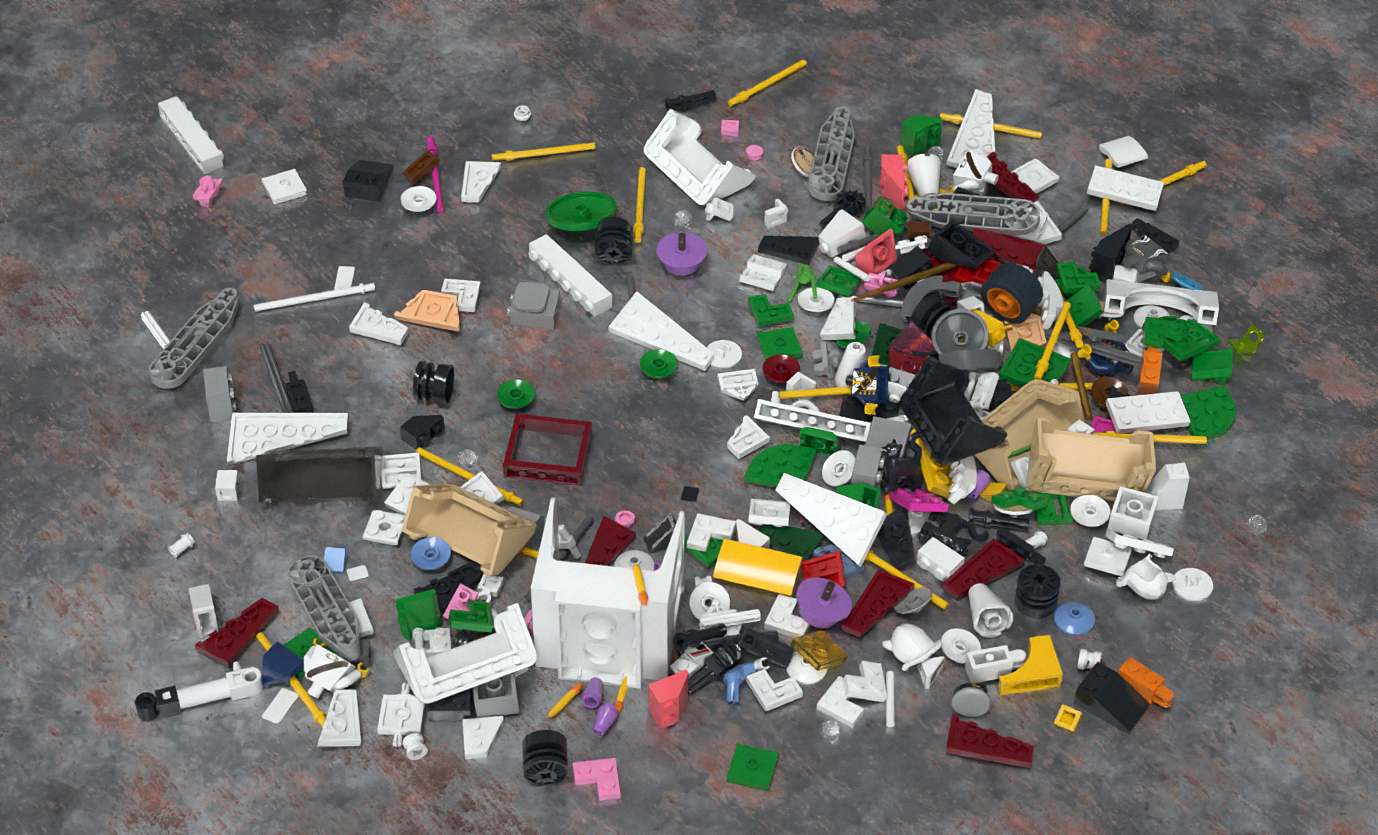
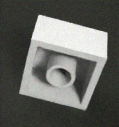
(1133, 513)

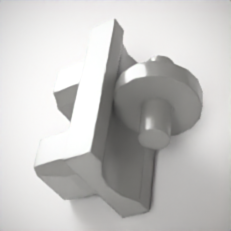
(828, 360)

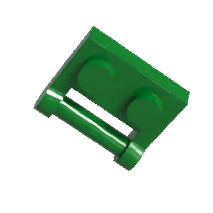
(1048, 515)

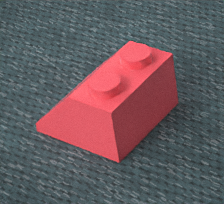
(877, 254)
(668, 698)

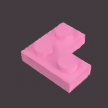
(600, 772)

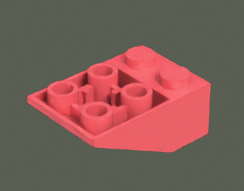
(893, 179)

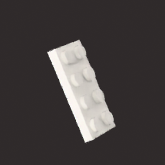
(1125, 188)
(1147, 412)

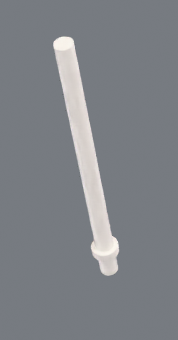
(315, 297)

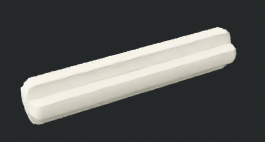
(155, 329)
(731, 618)

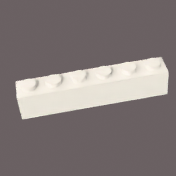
(191, 135)
(570, 275)
(800, 418)

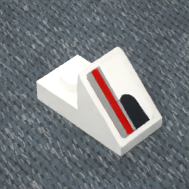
(692, 660)
(930, 669)

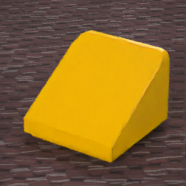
(992, 489)
(1068, 718)

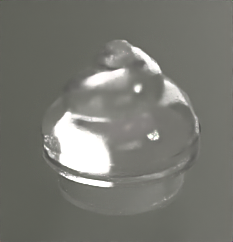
(936, 150)
(682, 217)
(467, 458)
(1256, 524)
(830, 730)

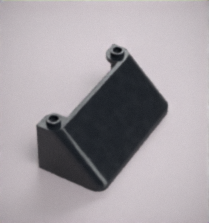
(945, 416)

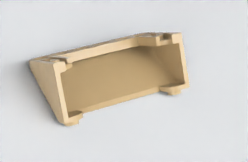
(1018, 418)
(1088, 463)
(467, 524)

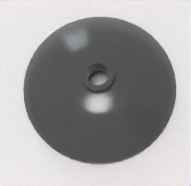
(958, 325)

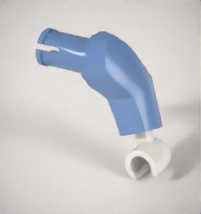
(737, 675)

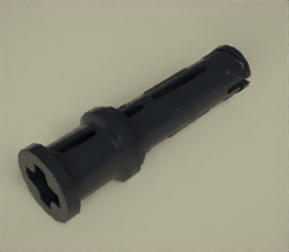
(682, 102)
(987, 518)
(693, 638)

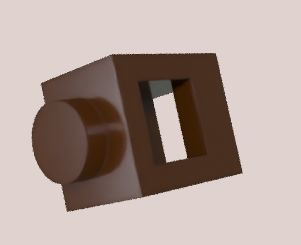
(917, 229)

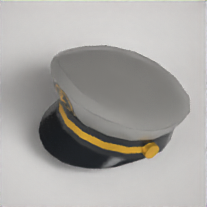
(971, 699)

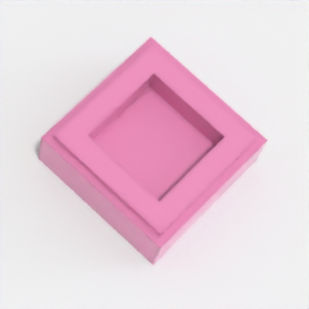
(730, 128)

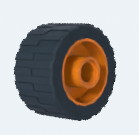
(1011, 293)

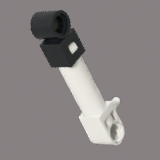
(169, 700)

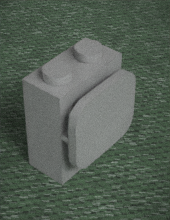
(534, 306)
(885, 430)

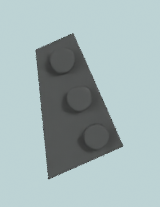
(1095, 334)

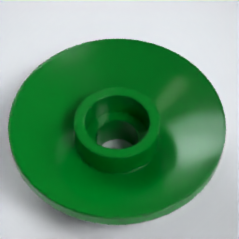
(862, 333)
(658, 363)
(515, 394)

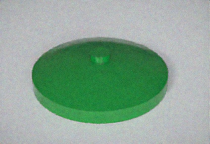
(580, 210)

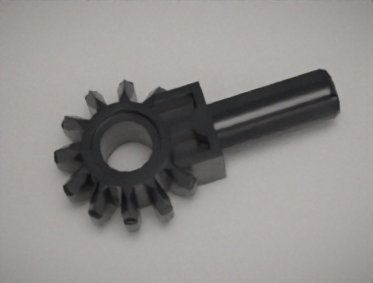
(850, 202)
(717, 665)

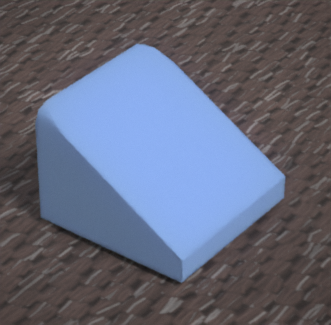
(335, 559)

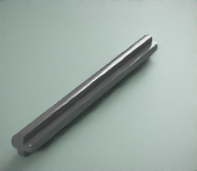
(1100, 349)
(276, 378)

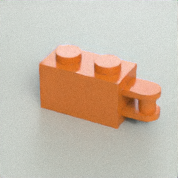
(1150, 371)
(1146, 683)

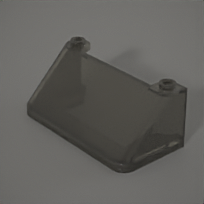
(319, 474)

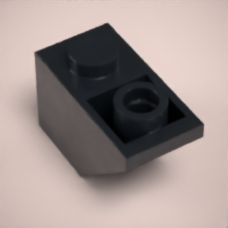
(421, 430)

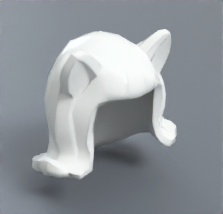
(1146, 579)
(911, 645)

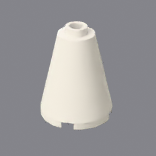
(925, 174)
(852, 358)
(988, 611)

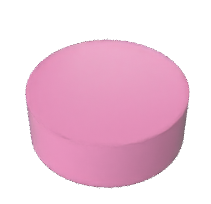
(754, 152)
(625, 518)

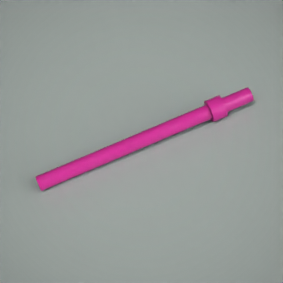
(435, 175)

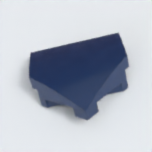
(280, 665)

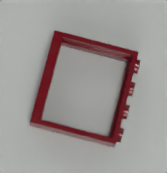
(548, 472)

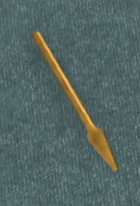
(907, 280)

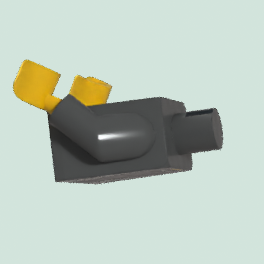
(1146, 257)

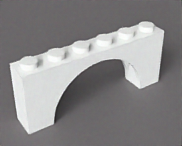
(1198, 303)

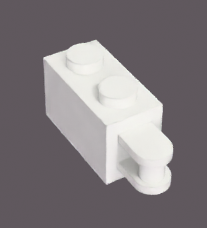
(992, 663)

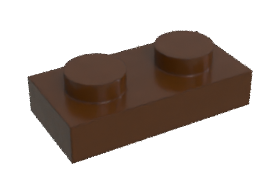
(421, 167)

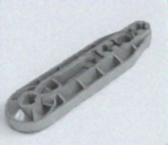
(822, 177)
(967, 212)
(195, 340)
(307, 580)

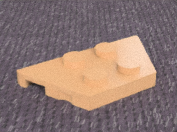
(432, 310)
(1028, 330)

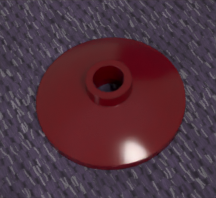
(780, 368)

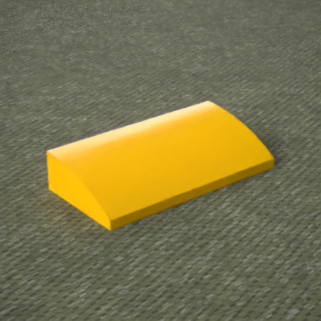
(758, 567)

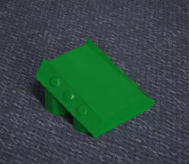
(1213, 366)
(822, 440)
(418, 611)

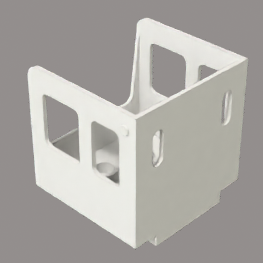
(592, 616)

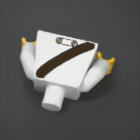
(973, 173)
(329, 670)

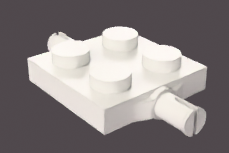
(401, 715)

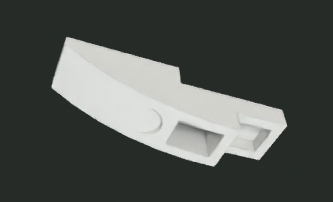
(1051, 301)
(963, 478)

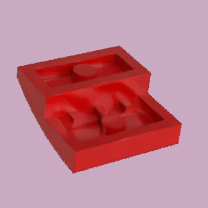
(979, 275)
(827, 567)

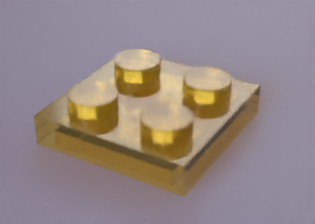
(819, 650)

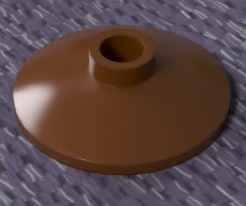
(1101, 389)

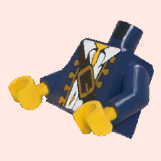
(1105, 365)
(870, 383)

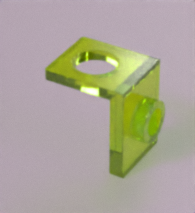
(1245, 344)

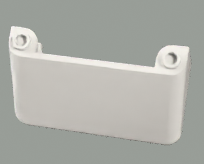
(690, 164)
(470, 663)

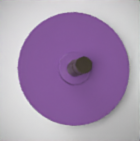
(681, 252)
(823, 602)

